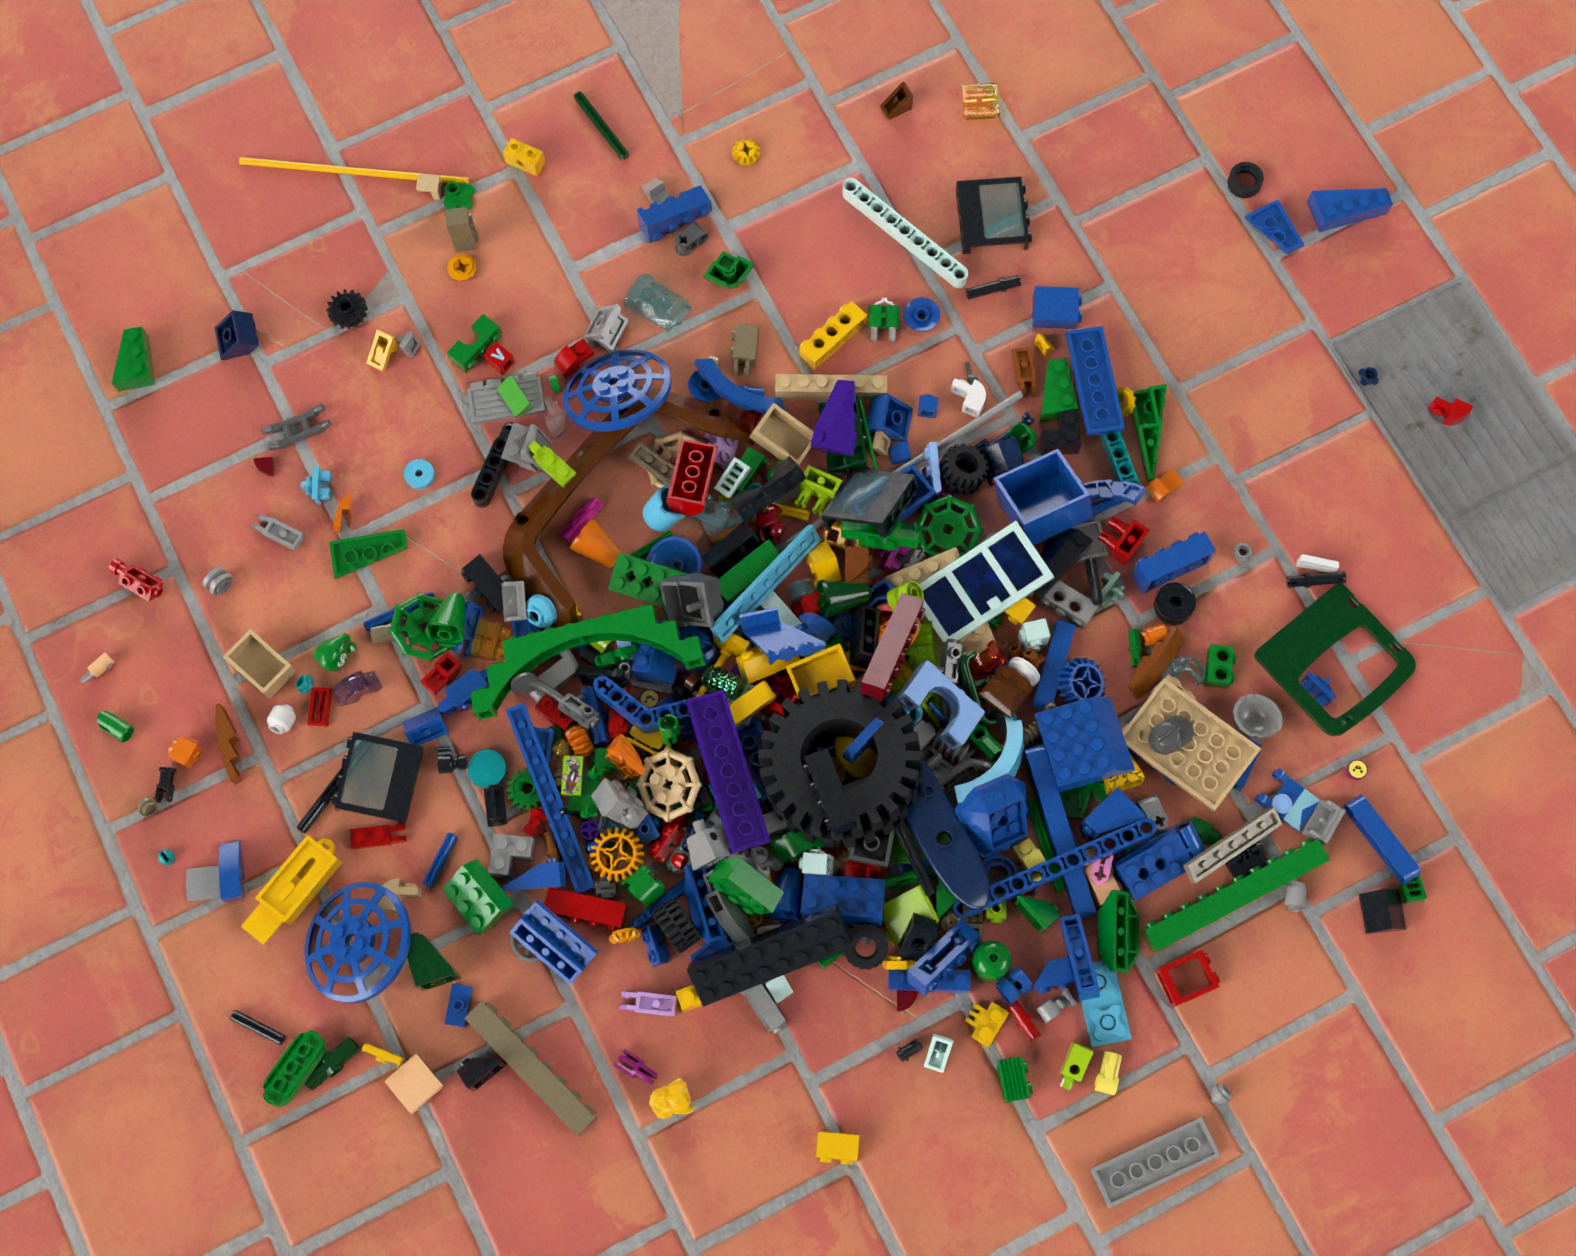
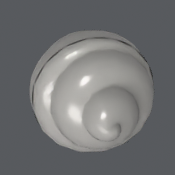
(1221, 1094)

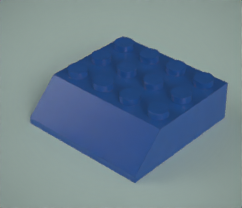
(1084, 742)

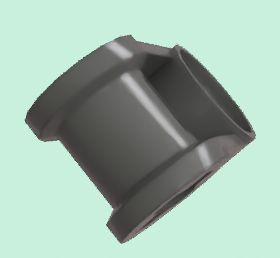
(690, 239)

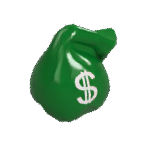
(333, 652)

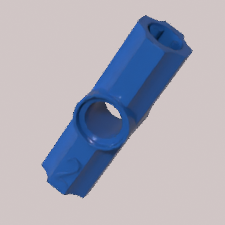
(599, 734)

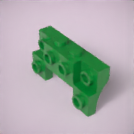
(868, 536)

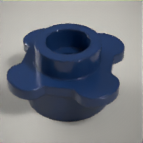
(1372, 372)

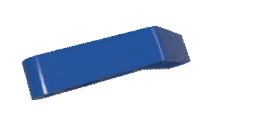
(642, 713)

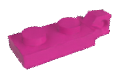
(580, 519)

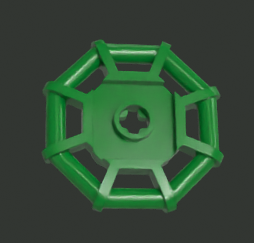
(952, 519)
(412, 629)

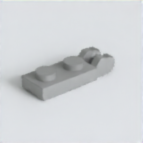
(279, 532)

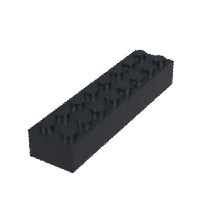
(770, 955)

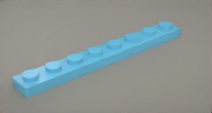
(766, 582)

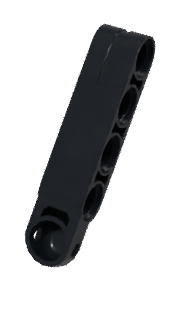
(489, 471)

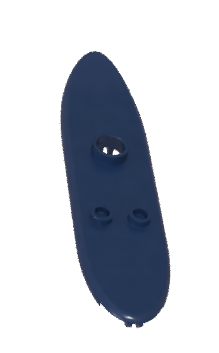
(956, 863)

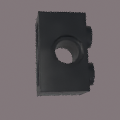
(918, 927)

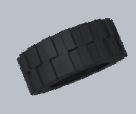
(877, 957)

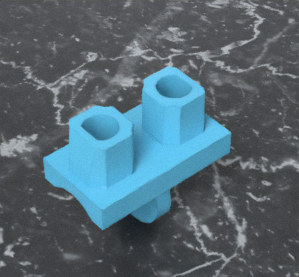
(319, 477)

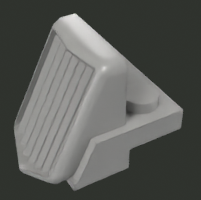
(518, 444)

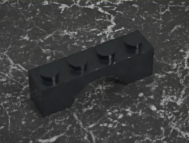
(751, 502)

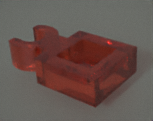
(749, 419)

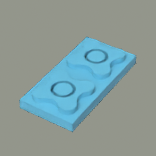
(1106, 1014)

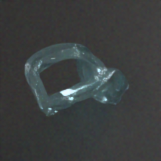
(1180, 664)

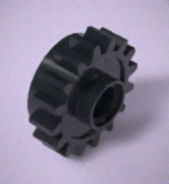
(349, 318)

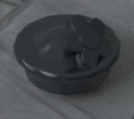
(679, 691)

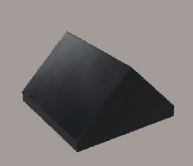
(1382, 911)

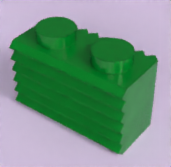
(1013, 1079)

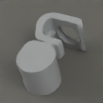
(1052, 1009)

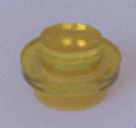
(560, 747)

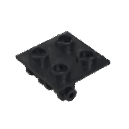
(1247, 860)

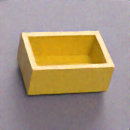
(820, 667)

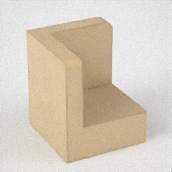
(430, 183)

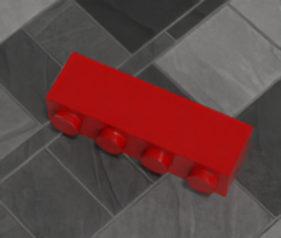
(586, 909)

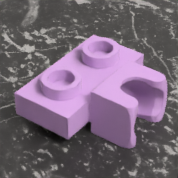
(725, 451)

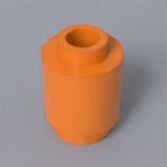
(1153, 634)

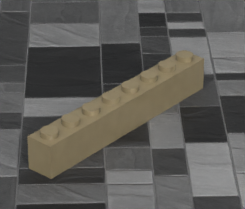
(531, 1068)

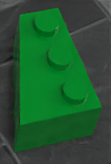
(133, 361)
(1057, 391)

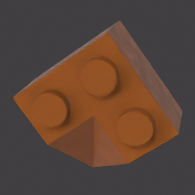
(857, 565)

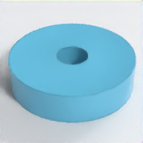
(422, 481)

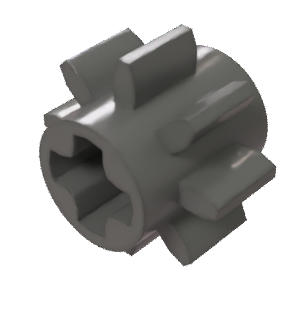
(605, 888)

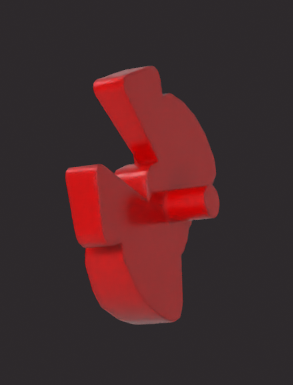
(533, 827)

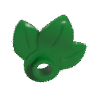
(460, 198)

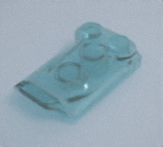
(656, 302)

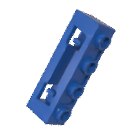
(1079, 957)
(921, 973)

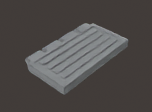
(489, 406)

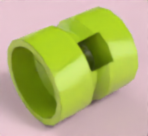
(910, 588)

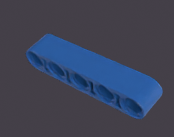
(1053, 664)
(1382, 839)

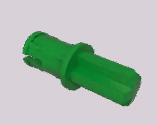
(1135, 647)

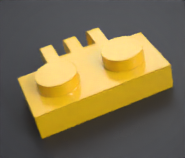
(897, 962)
(986, 1022)

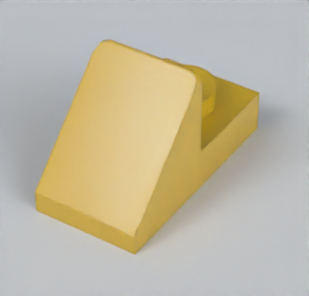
(381, 349)

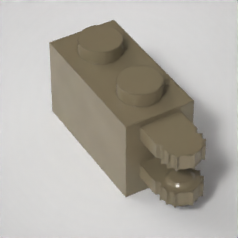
(745, 347)

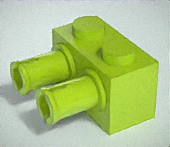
(818, 485)

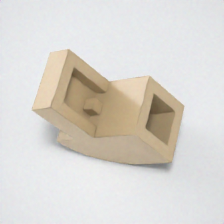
(396, 886)

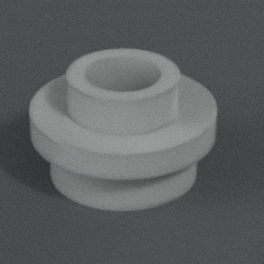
(1244, 547)

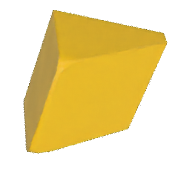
(1044, 344)

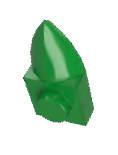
(1206, 832)

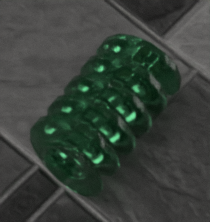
(719, 679)

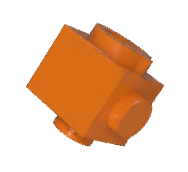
(185, 751)

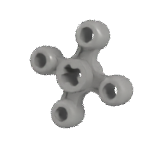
(760, 860)

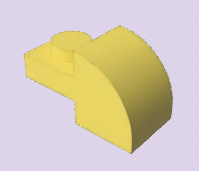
(1029, 856)

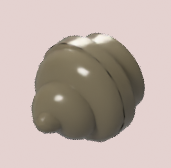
(147, 806)

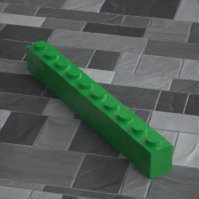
(1234, 896)

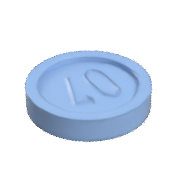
(1282, 803)

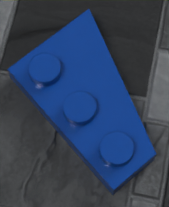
(1276, 226)

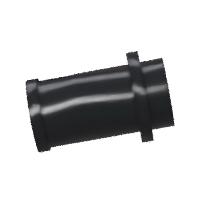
(909, 1050)

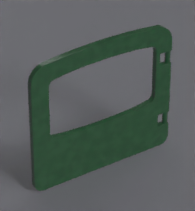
(1314, 632)

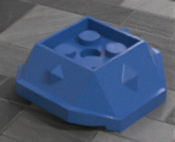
(995, 814)

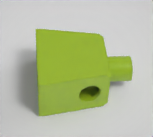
(1079, 1056)

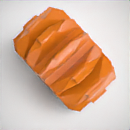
(579, 741)

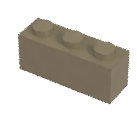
(461, 229)

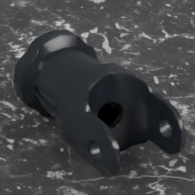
(165, 784)

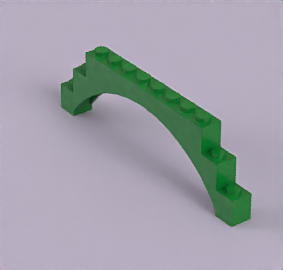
(529, 651)

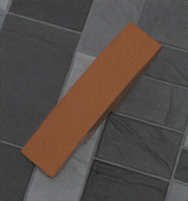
(1153, 667)
(226, 738)

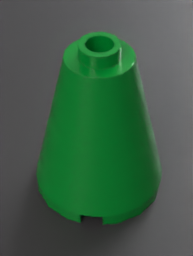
(448, 622)

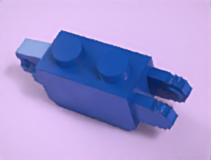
(459, 691)

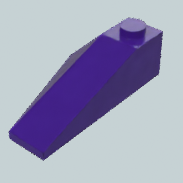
(836, 425)

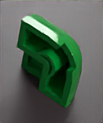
(728, 271)

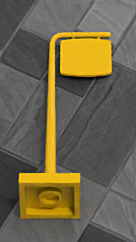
(732, 646)

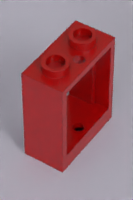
(1168, 984)

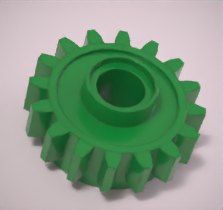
(517, 791)

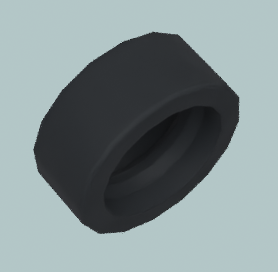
(1245, 167)

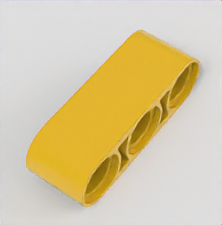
(751, 703)

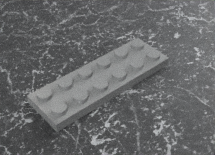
(1155, 1162)

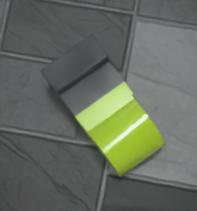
(593, 650)

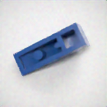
(541, 876)

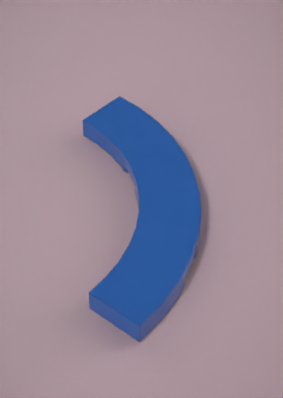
(732, 392)
(1116, 490)

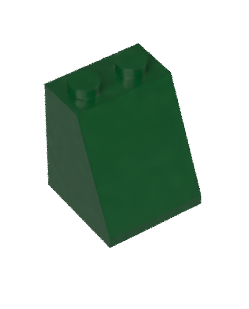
(428, 964)

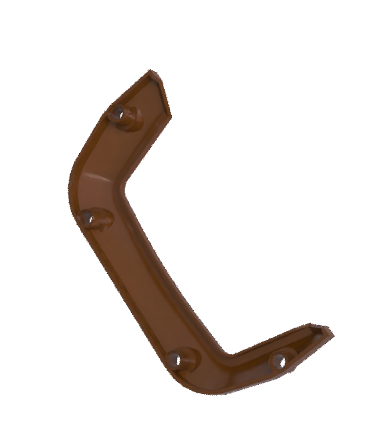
(519, 547)

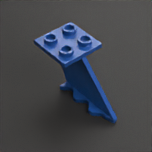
(777, 638)

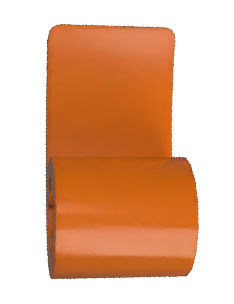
(1164, 486)

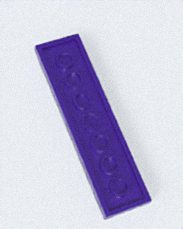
(727, 771)

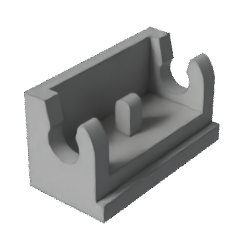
(514, 601)
(1323, 821)

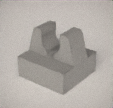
(408, 343)

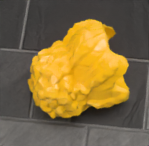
(671, 1100)

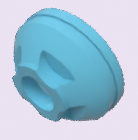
(543, 608)

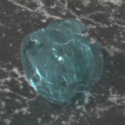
(800, 588)

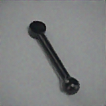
(564, 811)

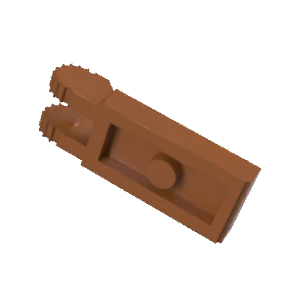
(1024, 370)

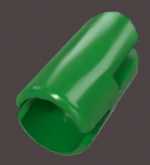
(115, 726)
(669, 729)

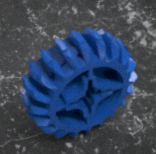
(1088, 676)

